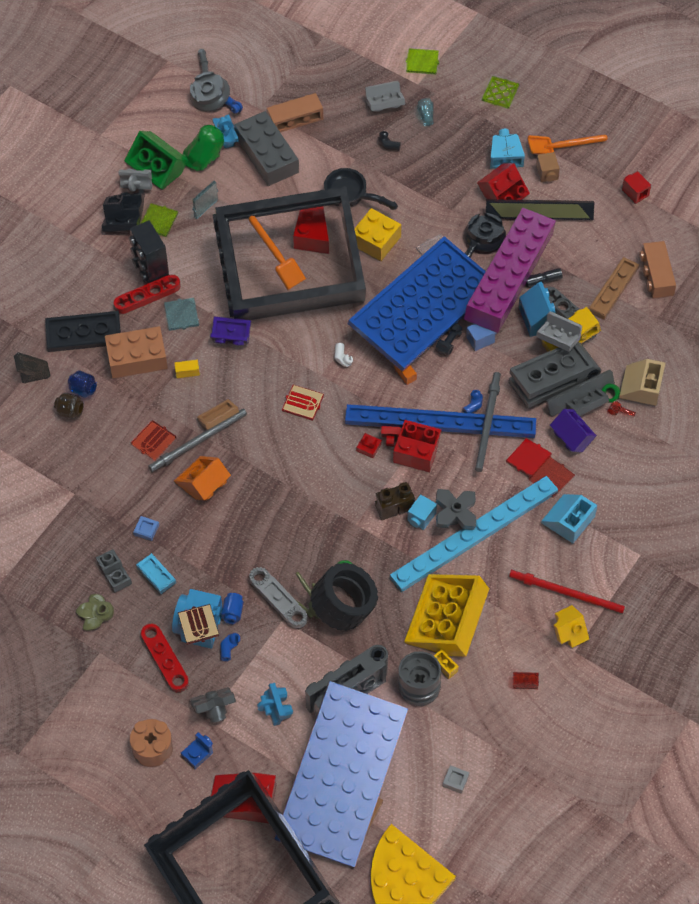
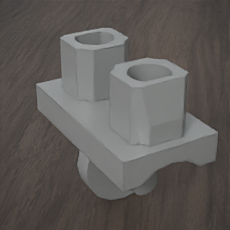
(135, 179)

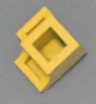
(570, 626)

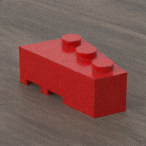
(311, 231)

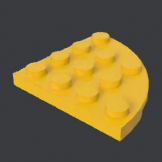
(406, 872)

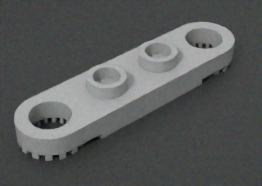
(278, 597)

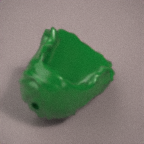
(204, 148)

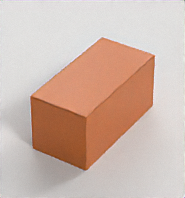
(408, 375)

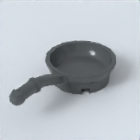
(208, 89)

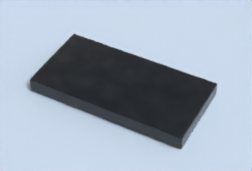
(81, 330)

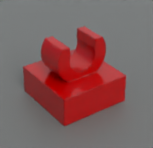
(391, 433)
(369, 445)

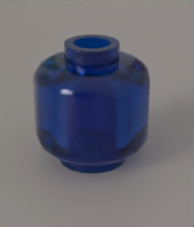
(82, 384)

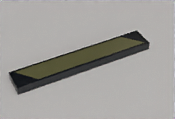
(550, 208)

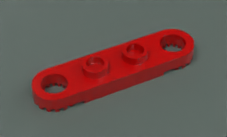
(164, 658)

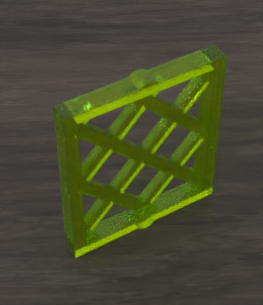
(497, 101)

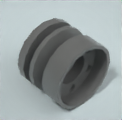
(419, 678)

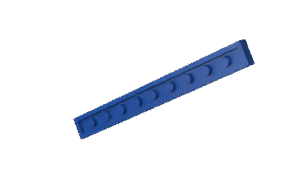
(442, 420)

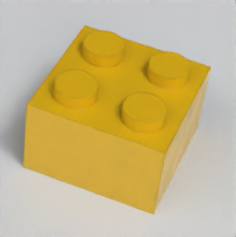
(377, 234)

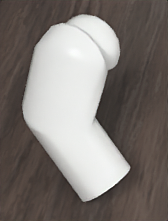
(340, 357)

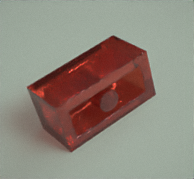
(525, 680)

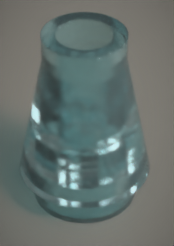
(426, 109)

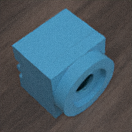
(197, 599)

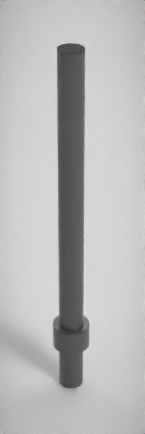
(493, 392)
(167, 458)

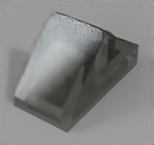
(31, 368)

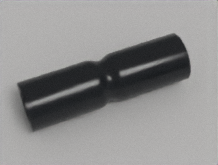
(546, 276)

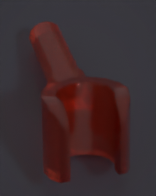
(616, 407)

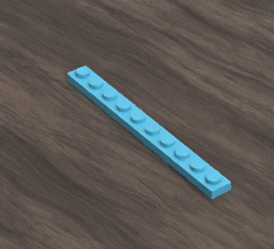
(466, 539)

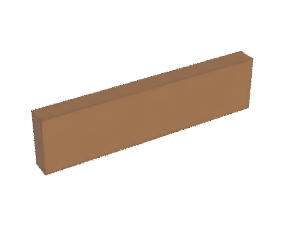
(613, 288)

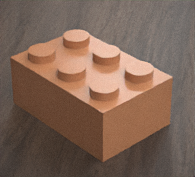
(136, 352)

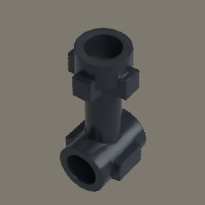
(445, 347)

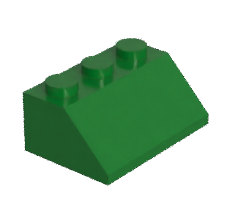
(155, 154)

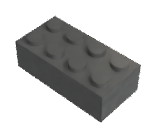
(267, 148)

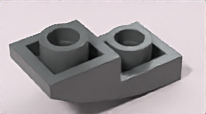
(113, 570)

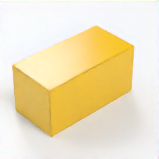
(187, 368)
(448, 666)

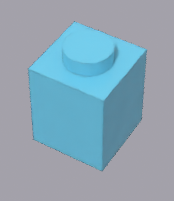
(422, 512)

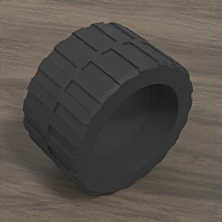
(357, 584)

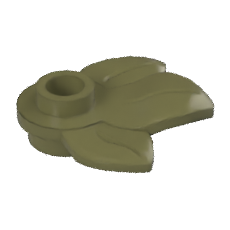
(92, 612)

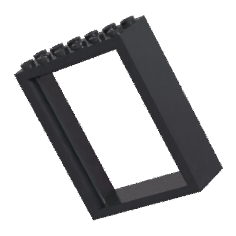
(296, 300)
(210, 811)

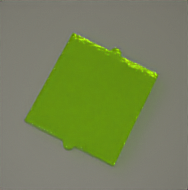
(422, 61)
(161, 218)

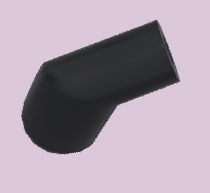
(387, 143)

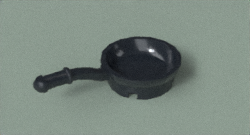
(355, 187)
(484, 233)

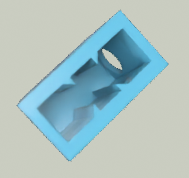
(506, 149)

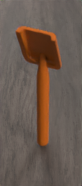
(543, 144)
(288, 270)

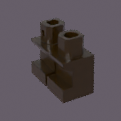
(394, 501)

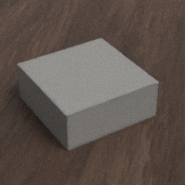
(456, 779)

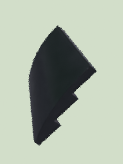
(123, 211)

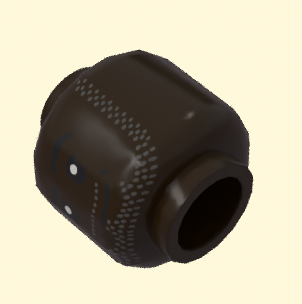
(69, 405)

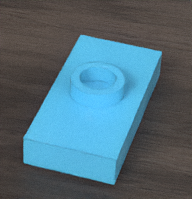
(156, 573)

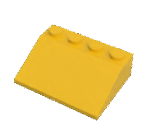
(448, 613)

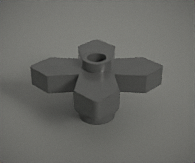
(455, 510)
(214, 704)

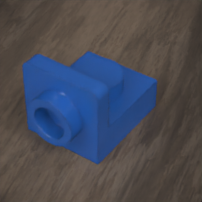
(198, 750)

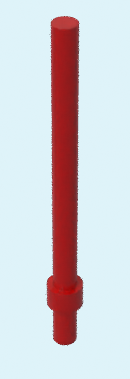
(529, 579)

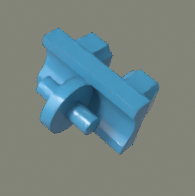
(228, 130)
(272, 704)

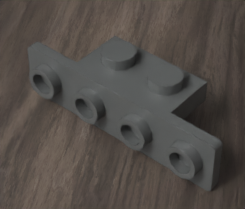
(583, 396)

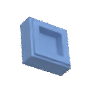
(146, 528)

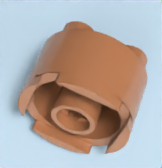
(152, 732)

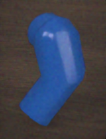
(228, 644)

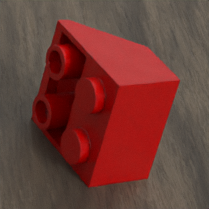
(504, 183)
(416, 446)

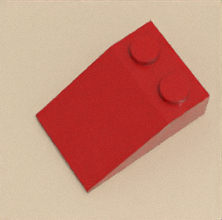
(248, 809)

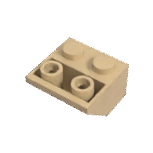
(643, 381)

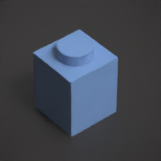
(479, 336)

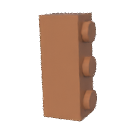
(296, 112)
(657, 269)

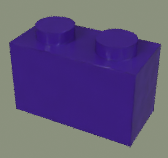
(572, 430)

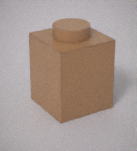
(547, 167)

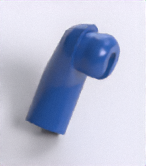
(235, 106)
(476, 402)

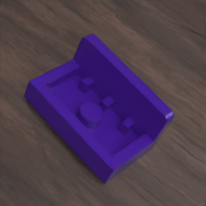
(231, 330)

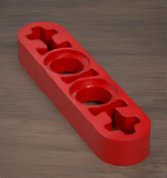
(145, 292)

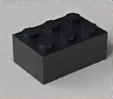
(148, 252)

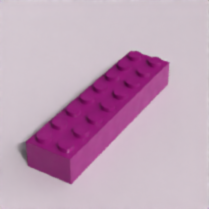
(509, 270)

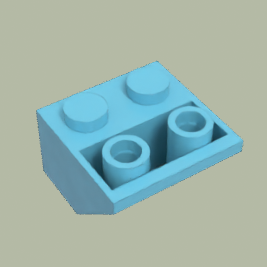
(570, 516)

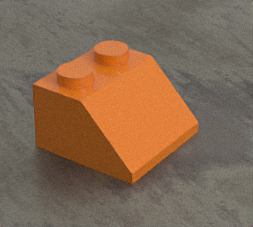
(203, 477)

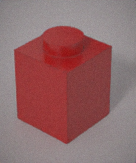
(636, 187)

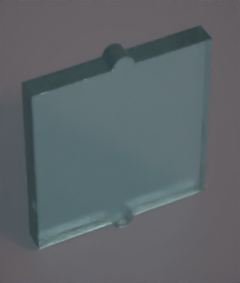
(205, 199)
(181, 314)

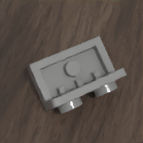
(384, 96)
(560, 331)

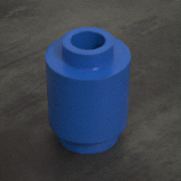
(232, 608)

